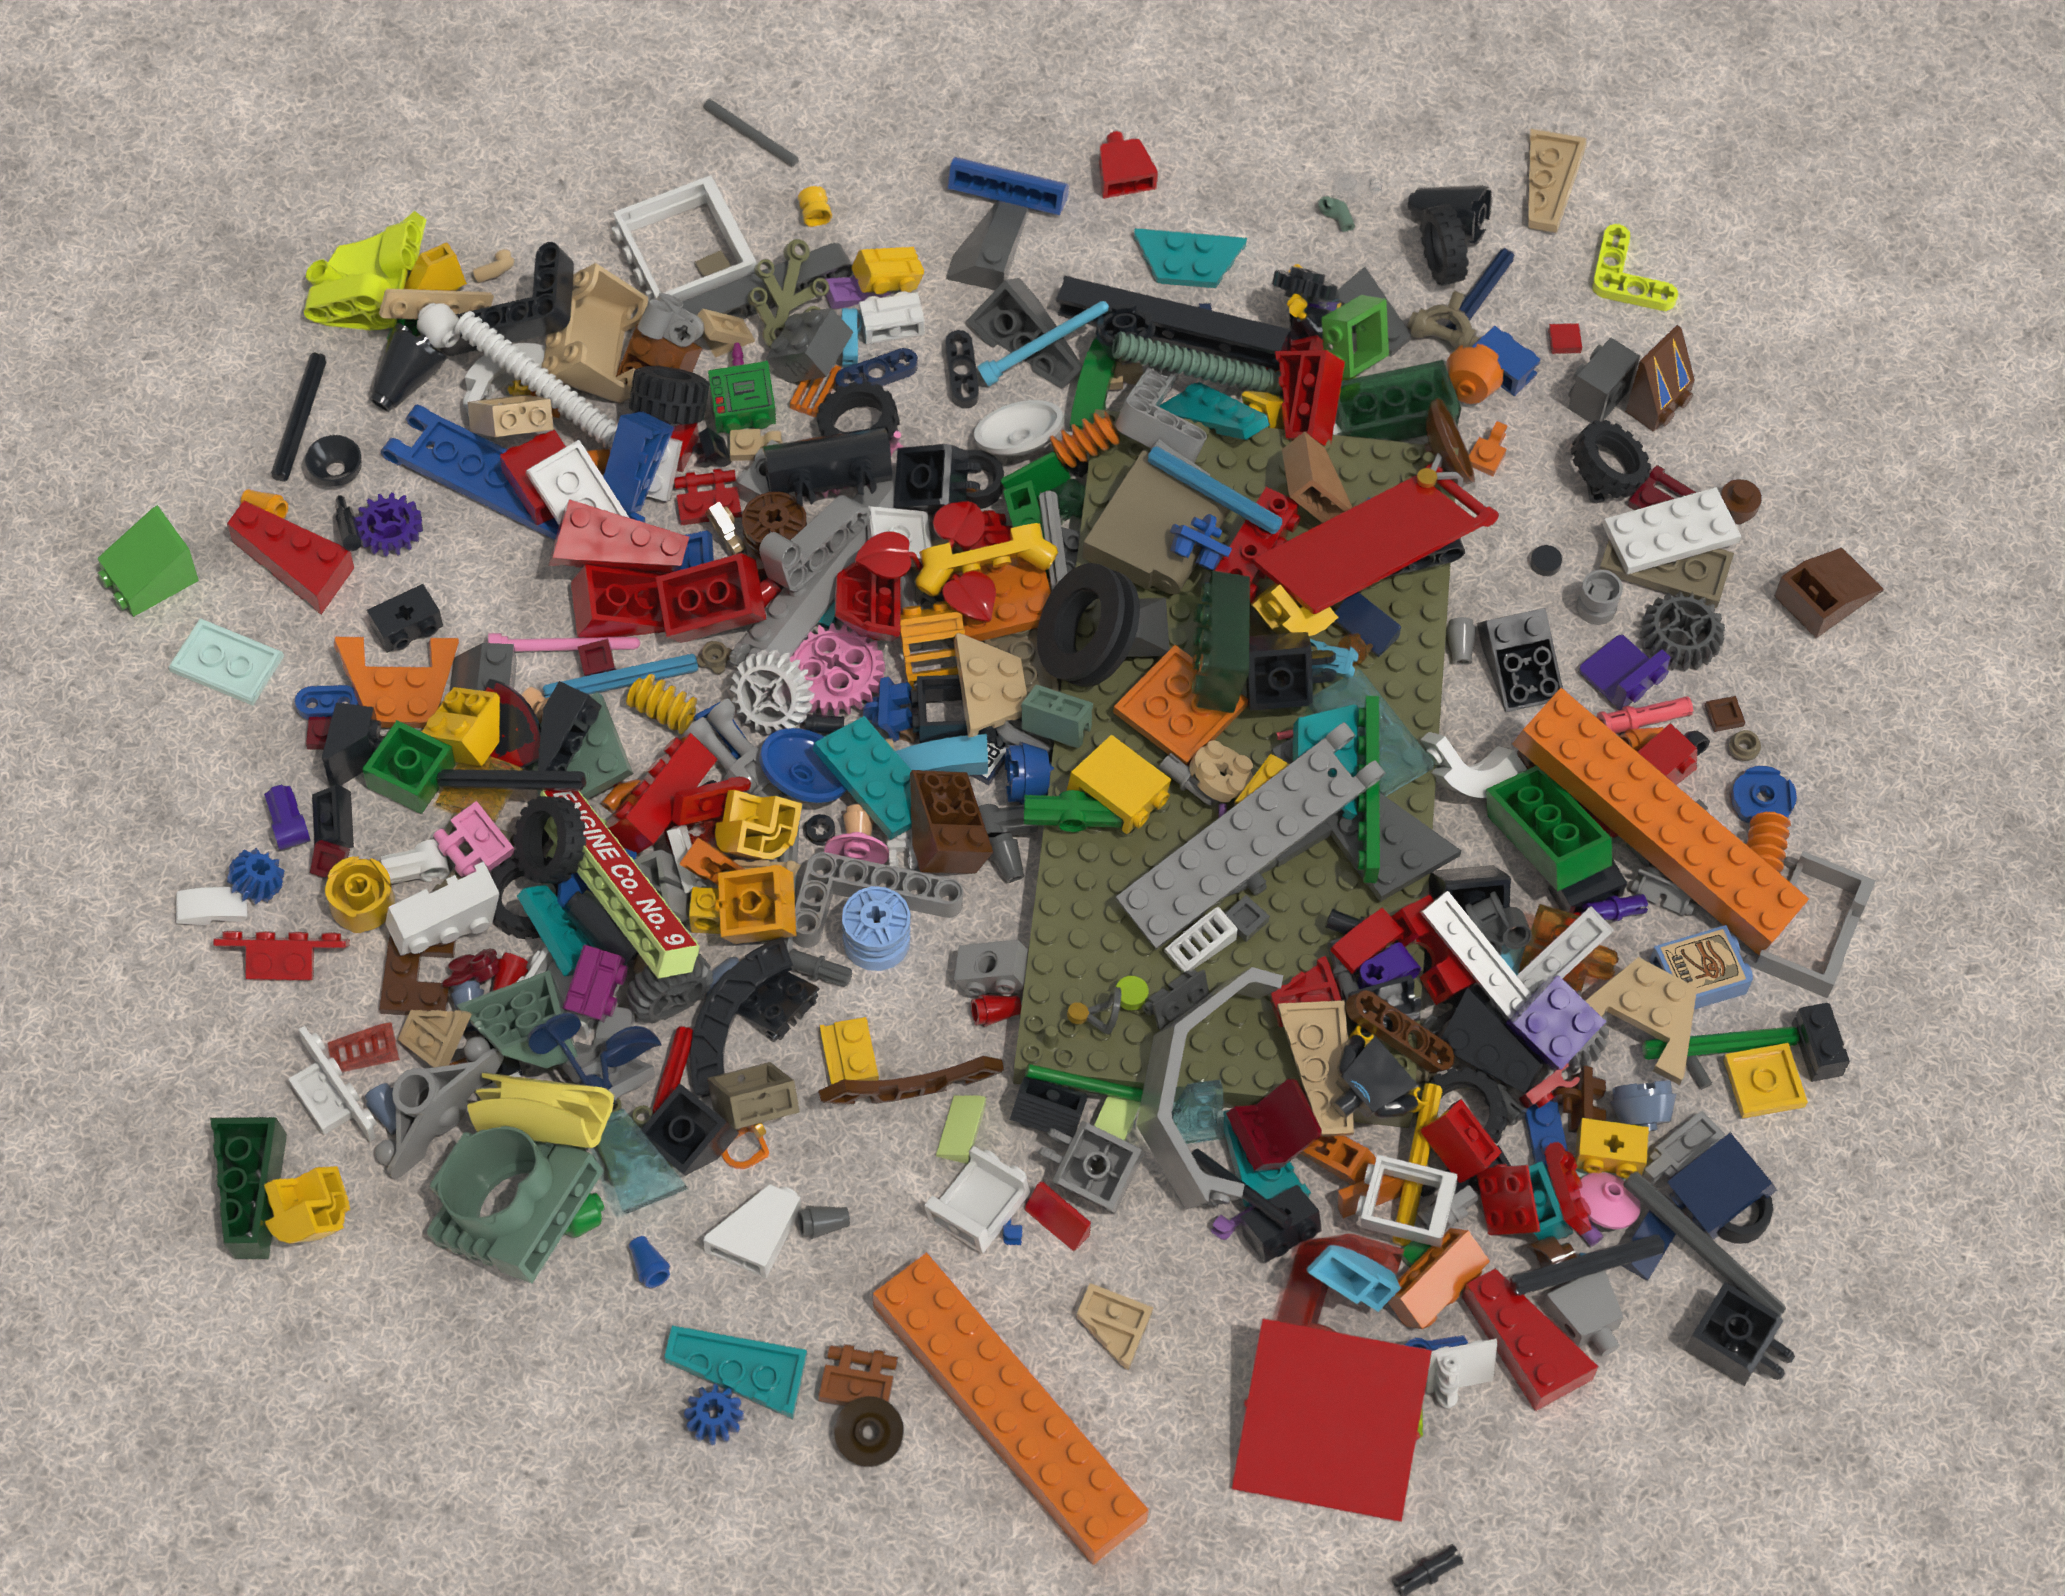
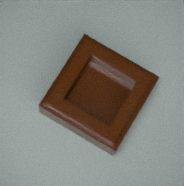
(1724, 713)

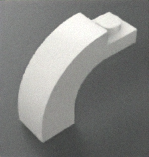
(487, 377)
(1473, 779)

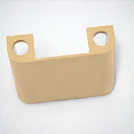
(591, 345)

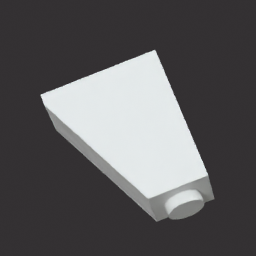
(756, 1230)

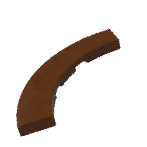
(898, 1089)

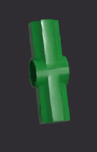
(1069, 811)

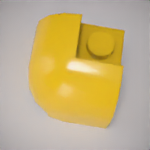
(1287, 615)
(757, 825)
(307, 1205)

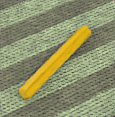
(1418, 1155)

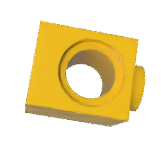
(703, 912)

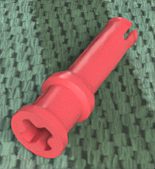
(1638, 717)

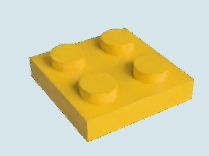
(1765, 1080)

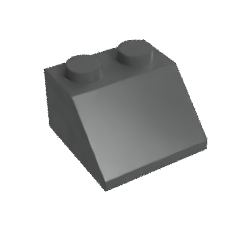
(483, 663)

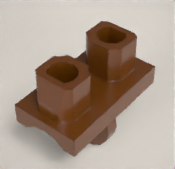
(1579, 1099)

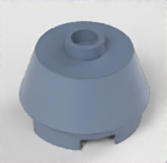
(1644, 1103)

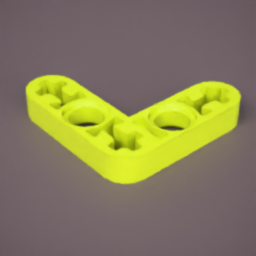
(1615, 275)

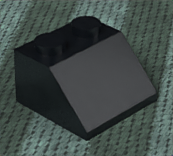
(350, 742)
(688, 1131)

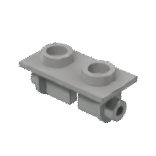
(1654, 884)

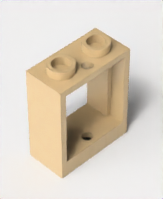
(515, 416)

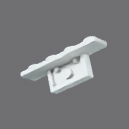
(324, 1092)

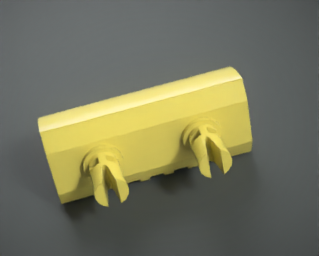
(544, 1109)

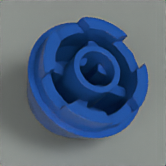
(1026, 771)

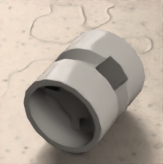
(1599, 597)

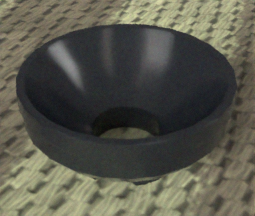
(333, 450)

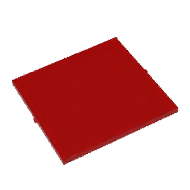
(1332, 1419)

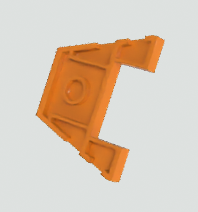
(398, 692)

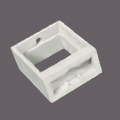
(1413, 1172)

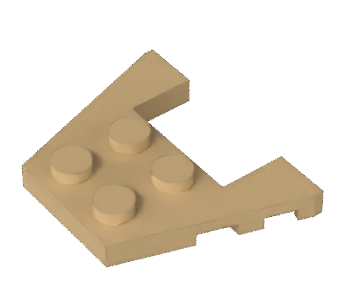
(1657, 1006)

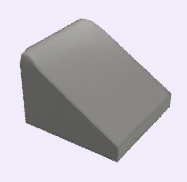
(620, 1019)

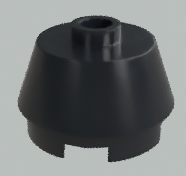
(1123, 319)

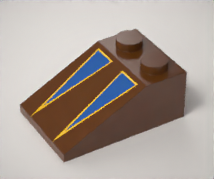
(1662, 382)

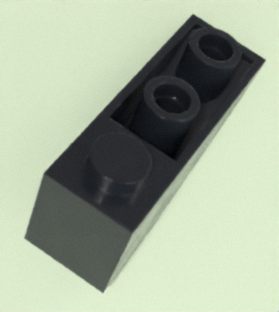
(564, 725)

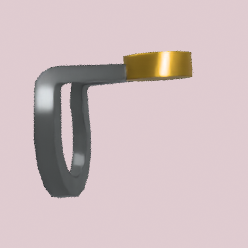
(1079, 1013)

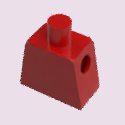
(1125, 167)

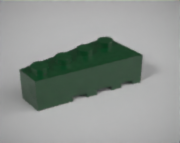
(247, 1157)

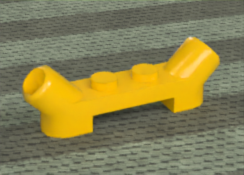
(1025, 542)

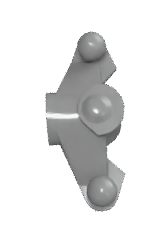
(444, 1104)

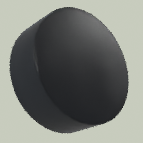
(1546, 560)

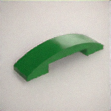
(1092, 384)

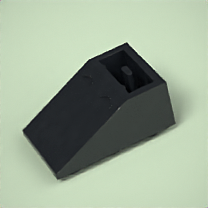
(1521, 658)

